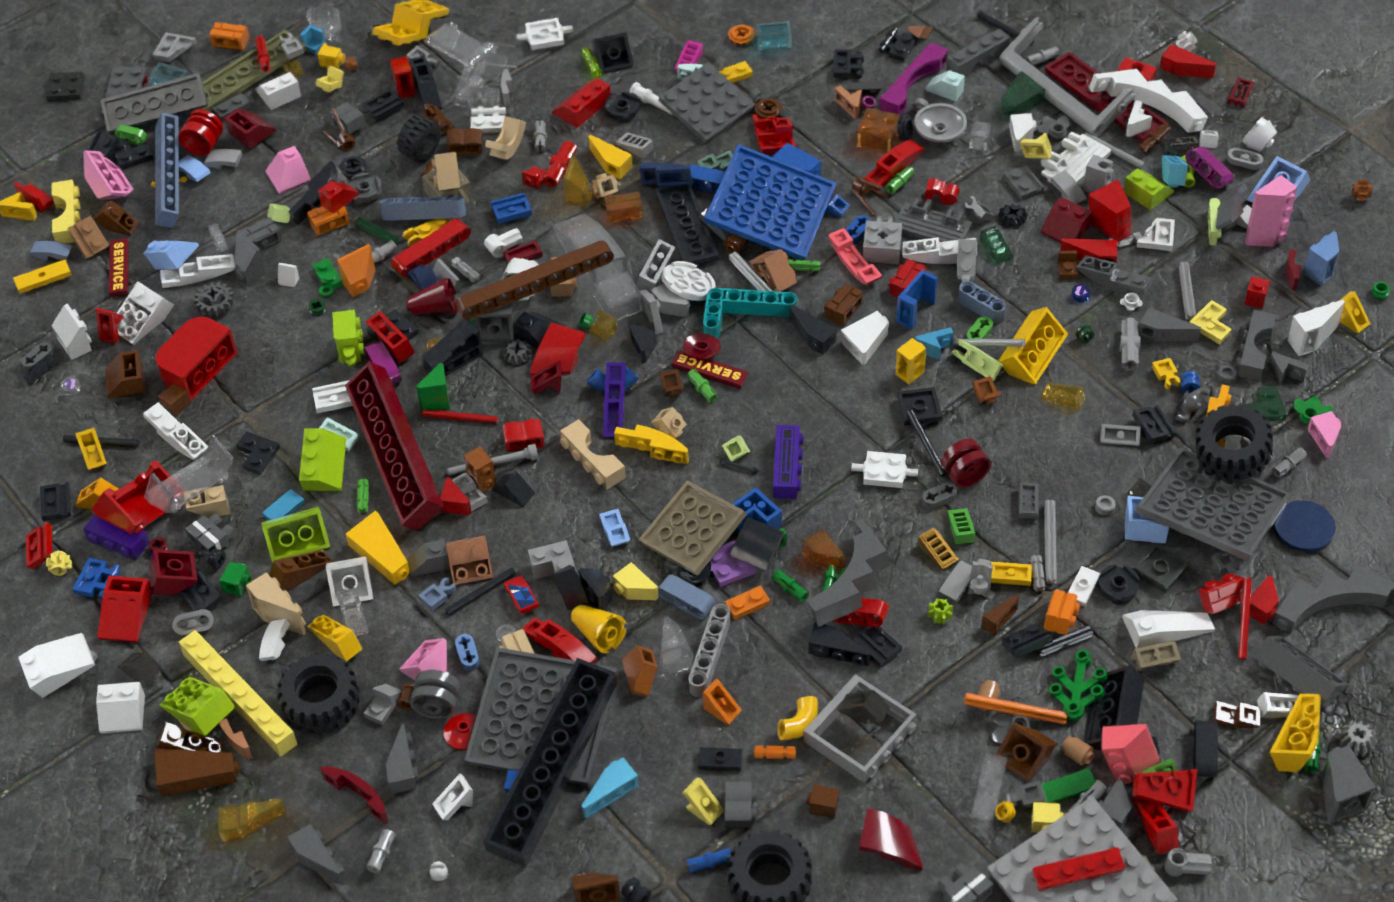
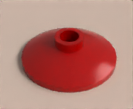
(457, 737)

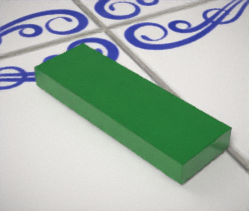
(1068, 786)

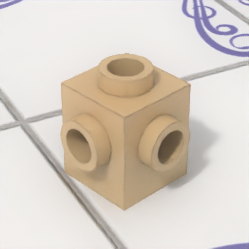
(610, 185)
(669, 422)

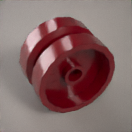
(965, 463)

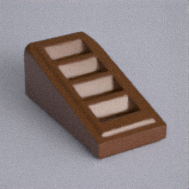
(997, 617)

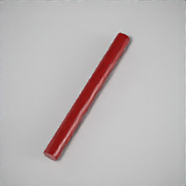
(460, 416)
(1245, 614)

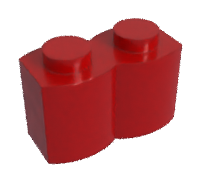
(521, 434)

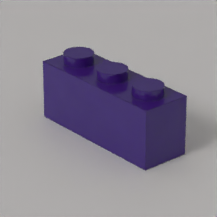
(115, 539)

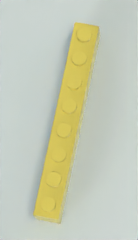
(244, 698)

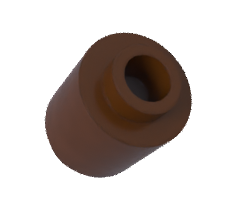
(734, 243)

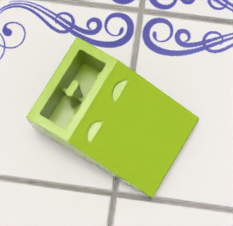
(198, 705)

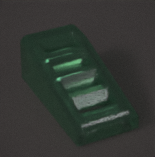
(993, 234)

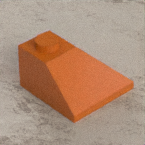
(357, 270)

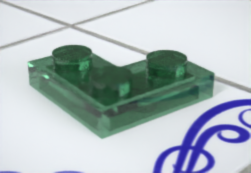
(1270, 404)

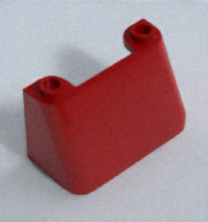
(127, 506)

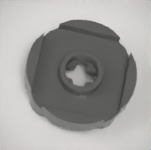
(372, 184)

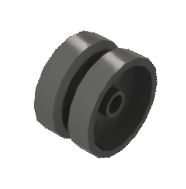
(435, 694)

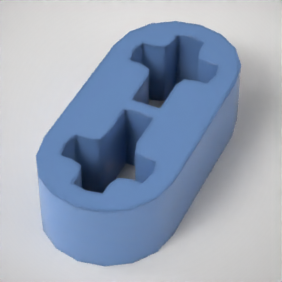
(463, 653)

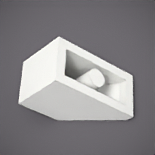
(1021, 128)

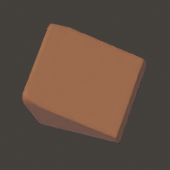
(920, 31)

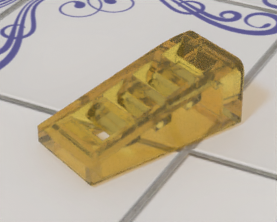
(1074, 401)

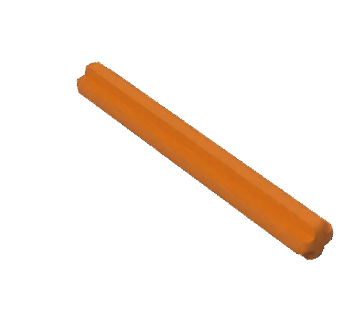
(1015, 708)

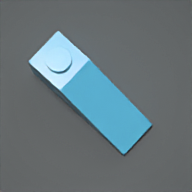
(612, 784)

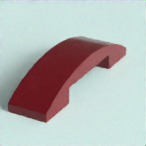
(338, 778)

